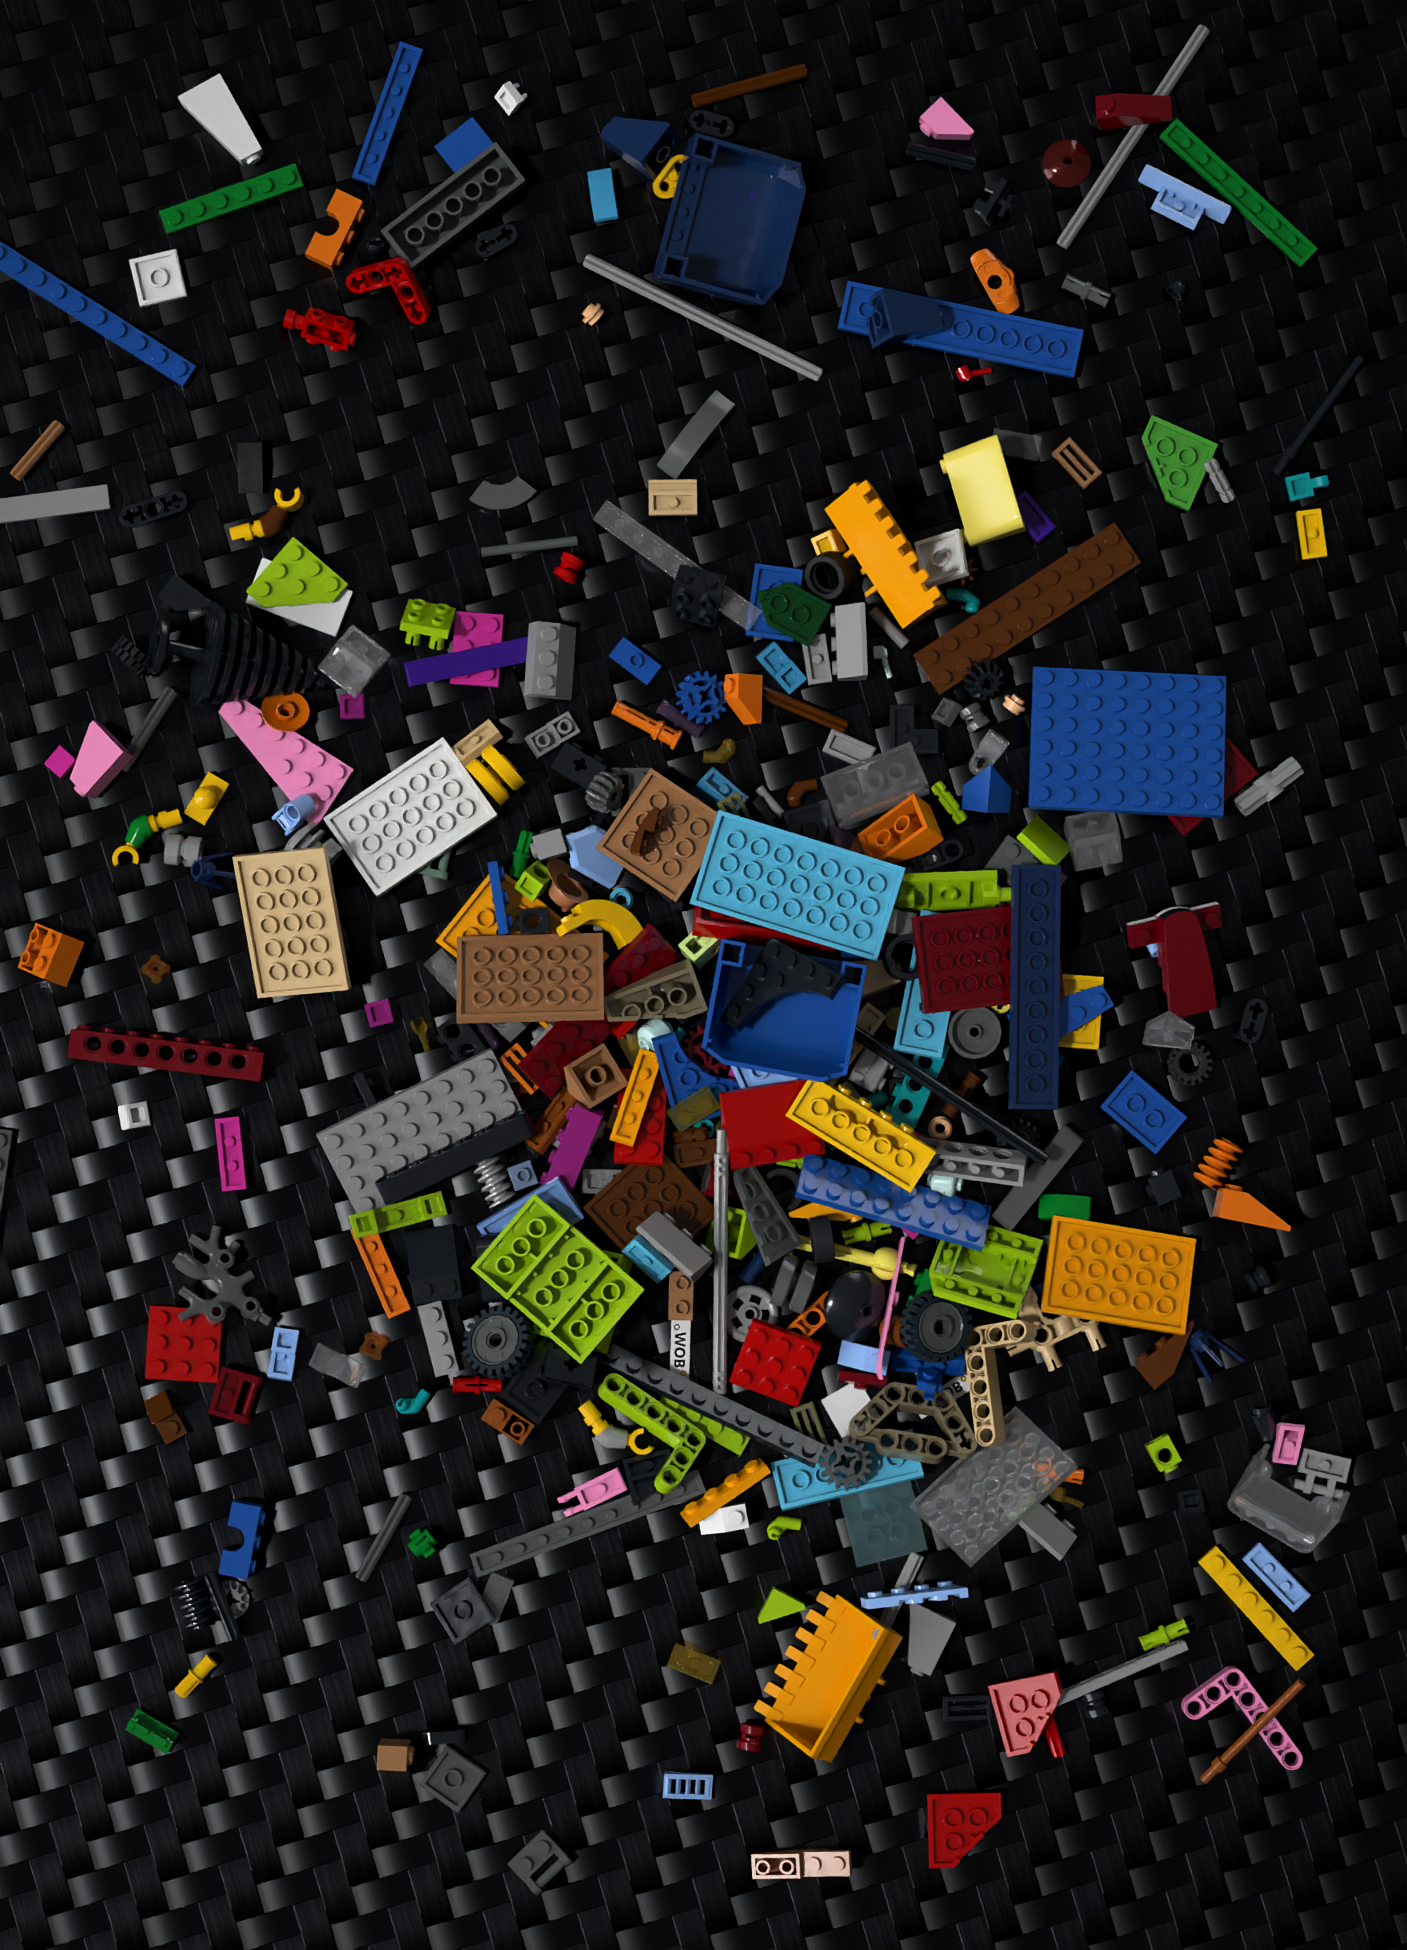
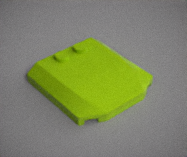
(987, 1278)

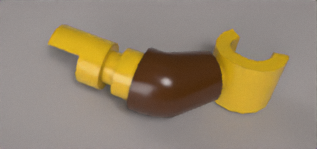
(272, 521)

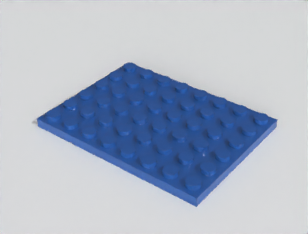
(1127, 742)

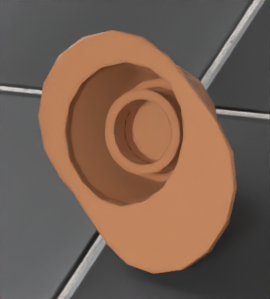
(564, 890)

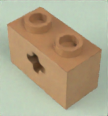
(680, 1296)
(394, 1754)

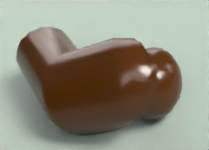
(798, 789)

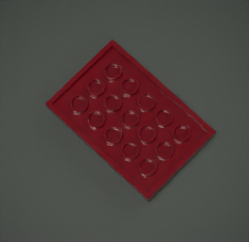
(964, 959)

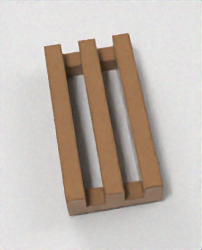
(1090, 478)

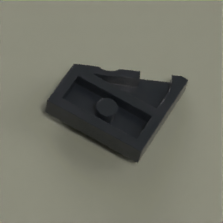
(642, 1473)

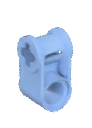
(294, 813)

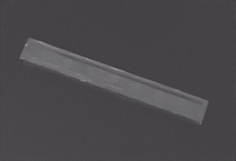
(669, 559)

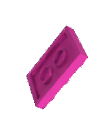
(474, 631)

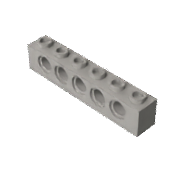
(977, 1162)

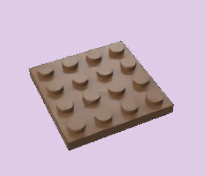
(676, 849)

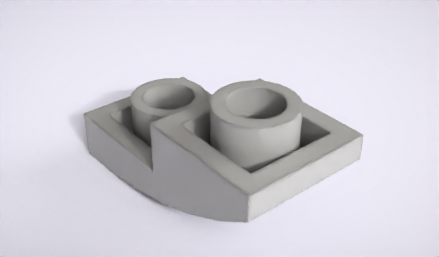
(552, 735)

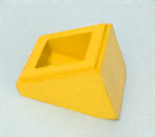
(829, 541)

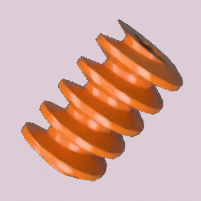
(1217, 1163)

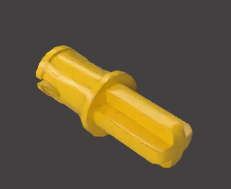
(195, 1676)

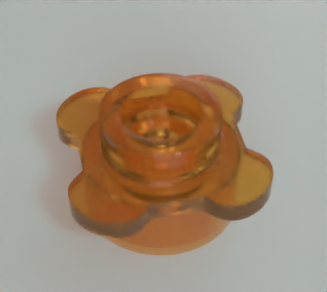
(155, 962)
(366, 1348)

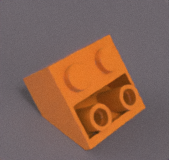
(50, 955)

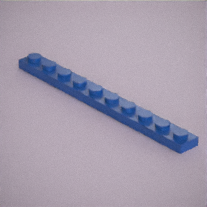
(95, 316)

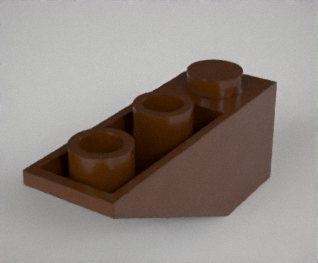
(1163, 1359)

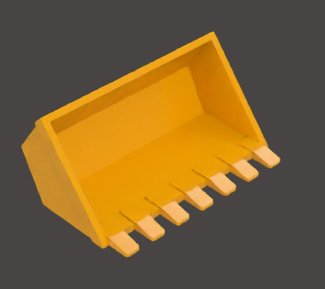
(884, 554)
(830, 1677)

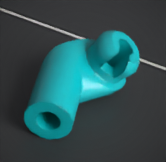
(965, 596)
(413, 1405)

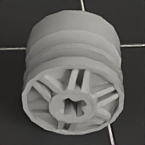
(304, 839)

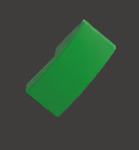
(1064, 1205)

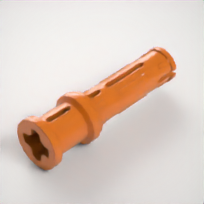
(657, 729)

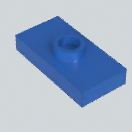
(635, 661)

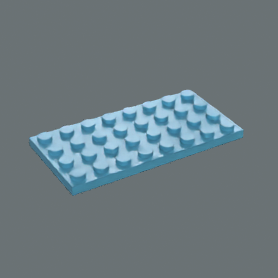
(797, 885)

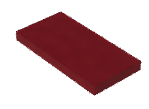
(1236, 774)

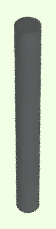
(529, 546)

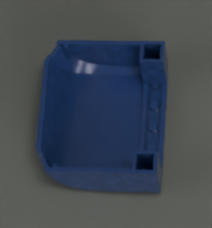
(718, 234)

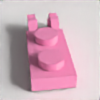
(595, 1491)

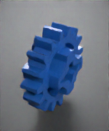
(691, 697)

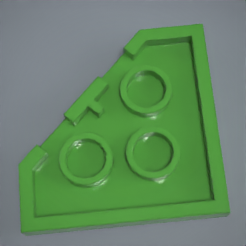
(1177, 460)

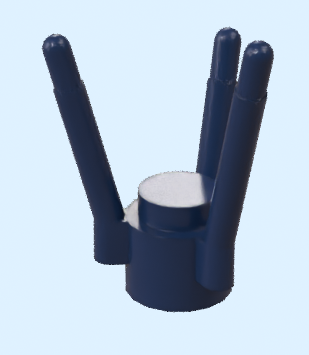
(204, 869)
(1200, 1341)

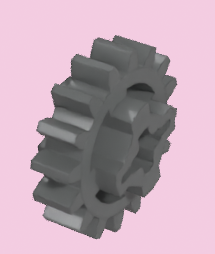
(837, 1468)

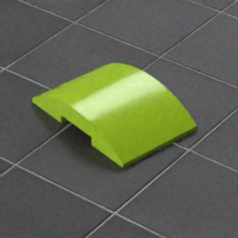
(558, 1278)

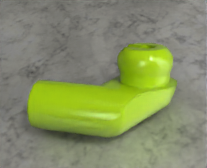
(782, 1523)

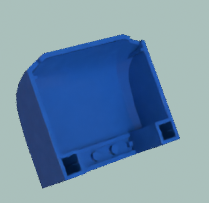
(791, 1036)

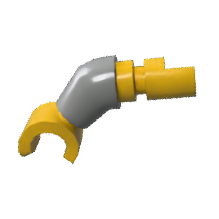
(609, 1435)

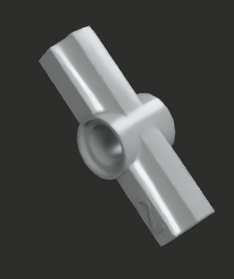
(1268, 786)

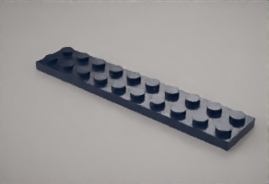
(1034, 986)

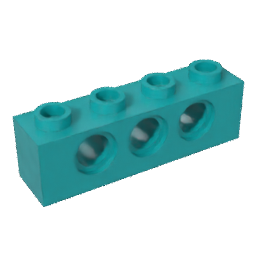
(916, 1098)

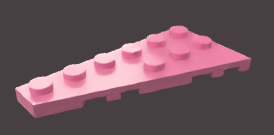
(289, 758)

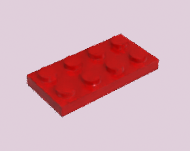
(650, 1138)

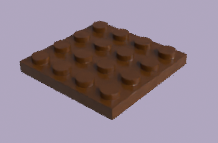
(641, 1192)

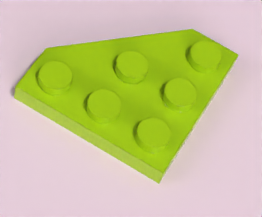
(296, 580)

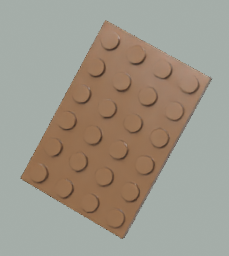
(530, 978)

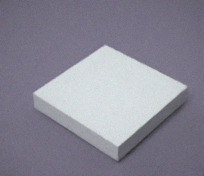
(158, 278)
(942, 557)

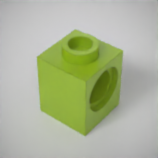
(534, 881)
(1153, 1448)

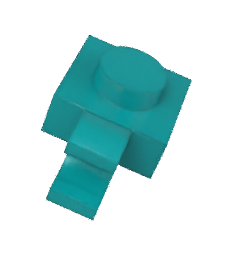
(1302, 487)

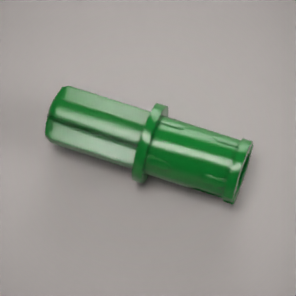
(521, 854)

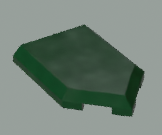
(793, 611)

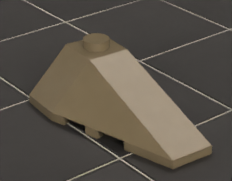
(663, 994)

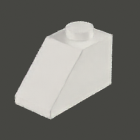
(725, 1519)

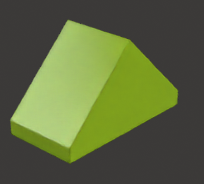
(779, 1605)

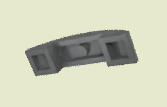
(695, 434)

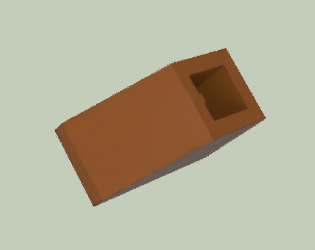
(507, 1421)

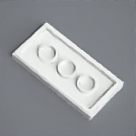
(321, 617)

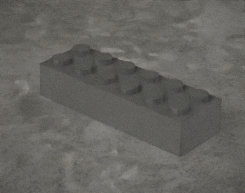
(454, 206)

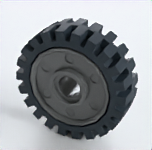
(487, 1331)
(920, 1333)

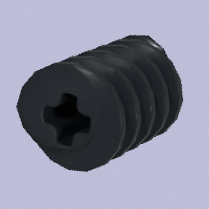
(194, 1603)

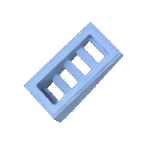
(667, 1793)

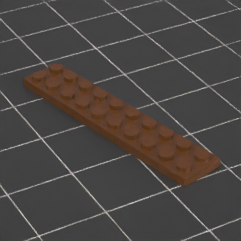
(1027, 607)

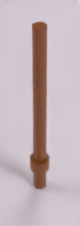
(1221, 1762)

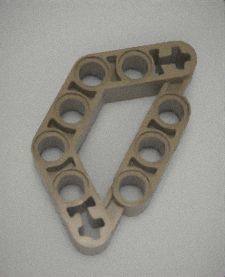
(949, 1447)

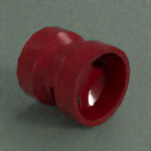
(750, 1737)

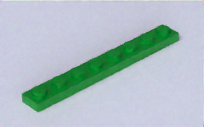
(1238, 192)

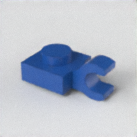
(929, 1381)

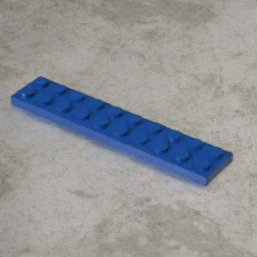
(980, 333)

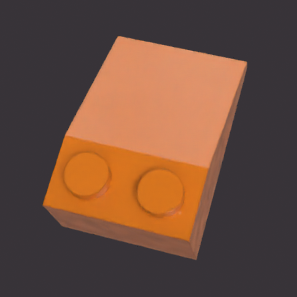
(902, 832)
(1242, 1207)

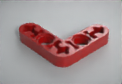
(397, 280)

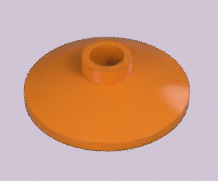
(293, 705)

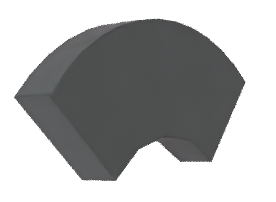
(503, 496)

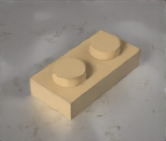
(476, 741)

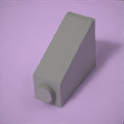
(926, 1637)

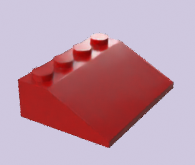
(760, 1130)

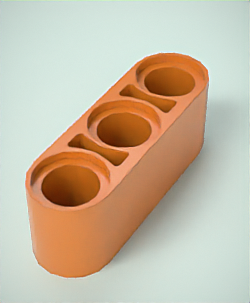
(800, 1321)

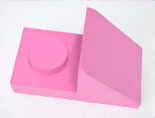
(1287, 1443)

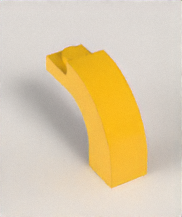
(608, 915)

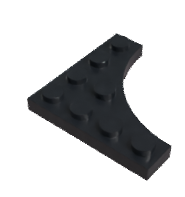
(777, 975)

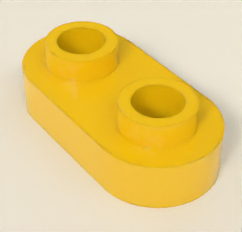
(669, 176)

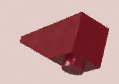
(1132, 109)

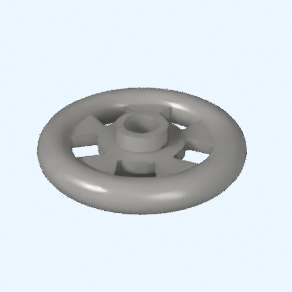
(744, 1293)

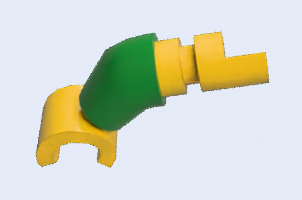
(142, 829)

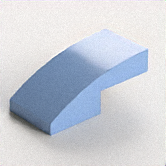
(283, 1354)

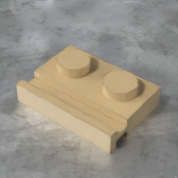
(673, 497)

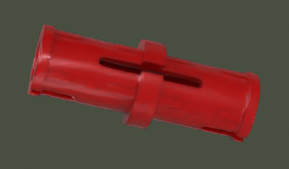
(459, 1385)

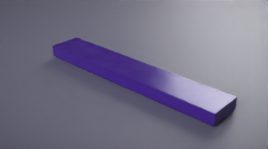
(466, 662)

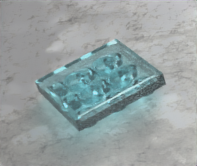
(883, 1524)

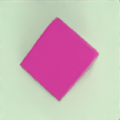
(60, 762)

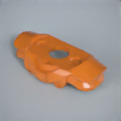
(987, 265)

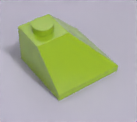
(740, 1234)

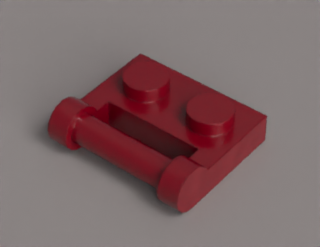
(227, 1394)

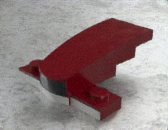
(1181, 954)

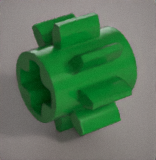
(422, 1543)

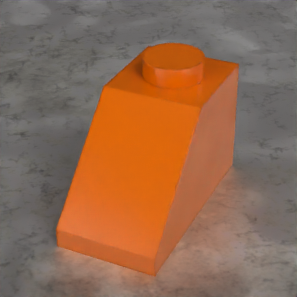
(744, 696)

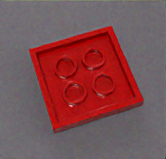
(181, 1348)
(775, 1362)

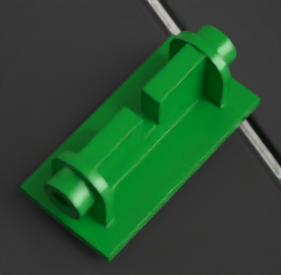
(151, 1731)

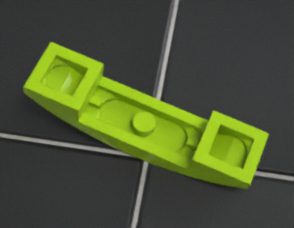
(398, 1215)

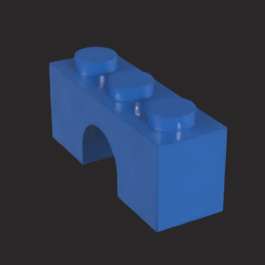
(240, 1561)

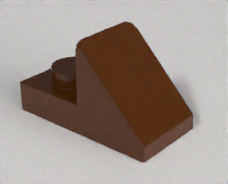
(165, 1416)

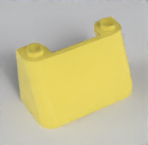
(983, 491)

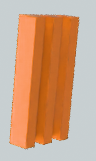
(510, 1053)

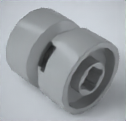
(182, 850)

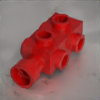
(322, 328)

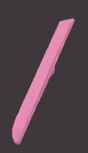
(892, 1300)

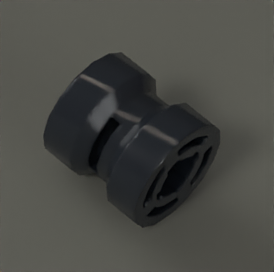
(1095, 1703)

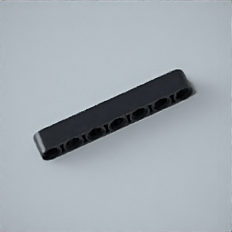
(455, 1157)

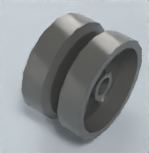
(959, 1032)
(791, 1282)

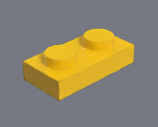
(1311, 534)

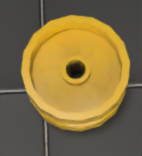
(495, 774)

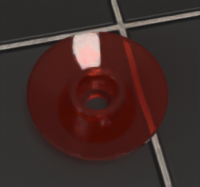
(1066, 175)

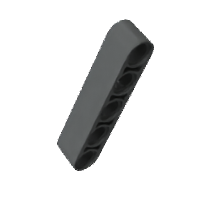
(1037, 1178)

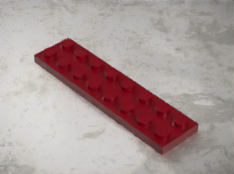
(573, 1039)

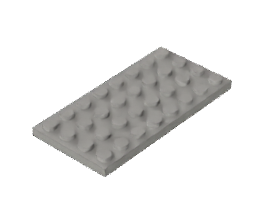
(416, 1124)

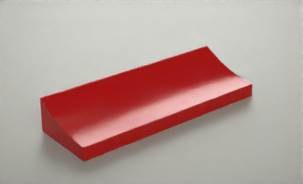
(721, 926)

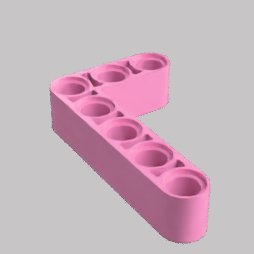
(1250, 1710)

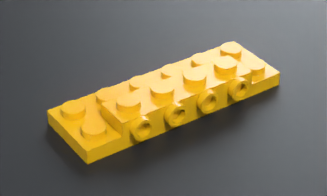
(862, 1132)

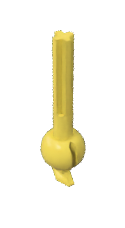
(882, 1261)

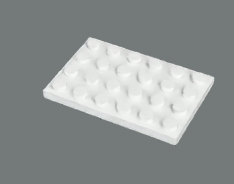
(410, 817)

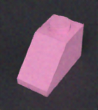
(944, 123)

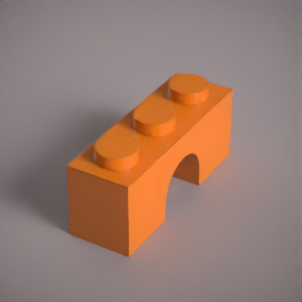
(328, 249)

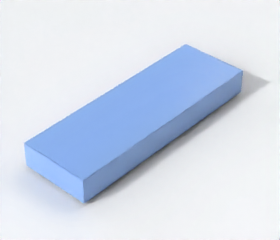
(1276, 1577)

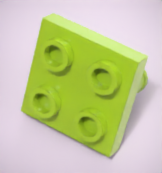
(428, 620)

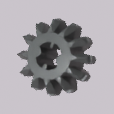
(604, 792)

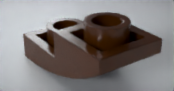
(649, 825)

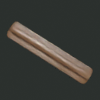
(37, 450)

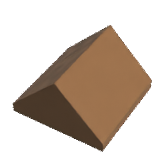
(594, 1077)

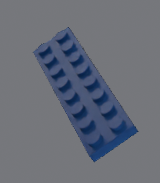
(882, 1200)

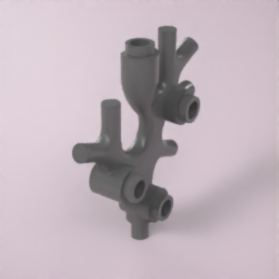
(230, 1286)

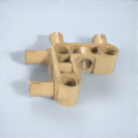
(1057, 1330)

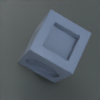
(522, 1175)

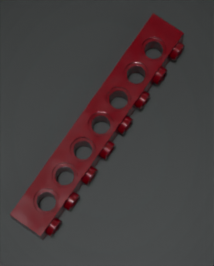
(80, 1049)

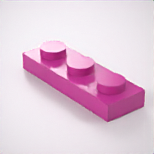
(230, 1153)

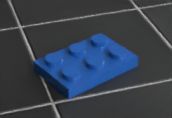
(764, 578)
(1143, 1112)

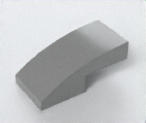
(595, 1179)

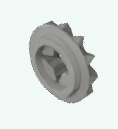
(238, 1592)

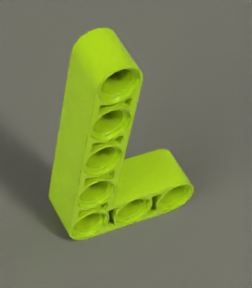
(657, 1426)

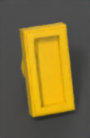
(206, 798)

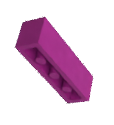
(574, 1145)

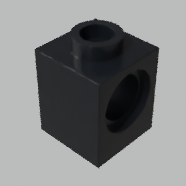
(544, 921)

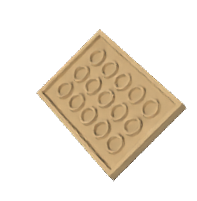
(292, 922)

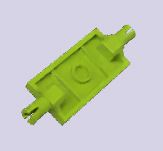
(951, 891)

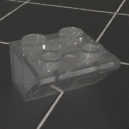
(354, 661)
(1093, 839)

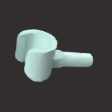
(880, 652)

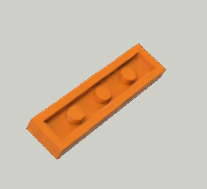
(382, 1274)

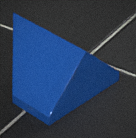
(987, 793)

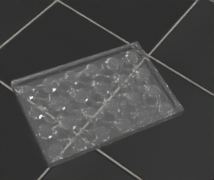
(993, 1489)

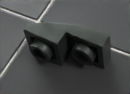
(250, 467)

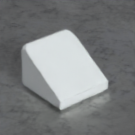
(134, 1115)

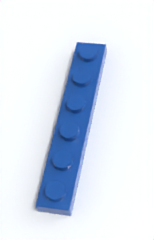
(387, 113)

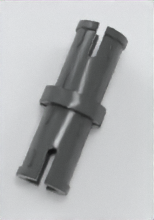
(1086, 290)

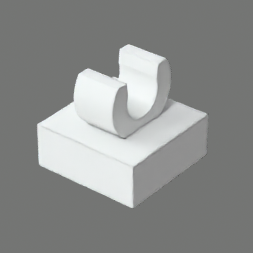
(509, 97)

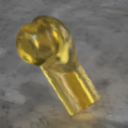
(725, 751)

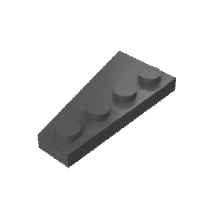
(766, 1217)

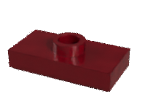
(861, 1380)

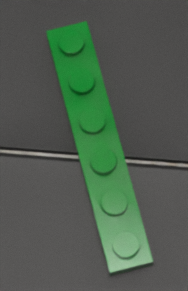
(231, 199)

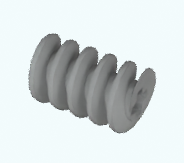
(494, 1180)

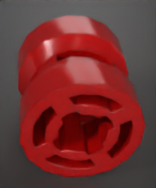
(571, 562)

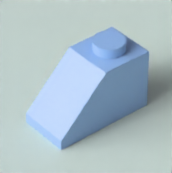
(862, 1357)

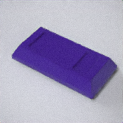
(1034, 518)

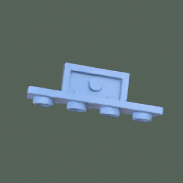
(1181, 200)

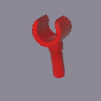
(964, 373)

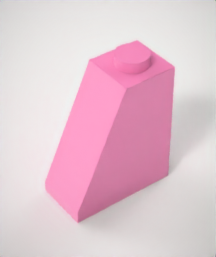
(98, 761)

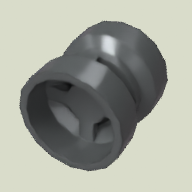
(974, 717)

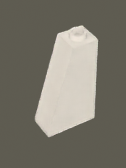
(220, 115)

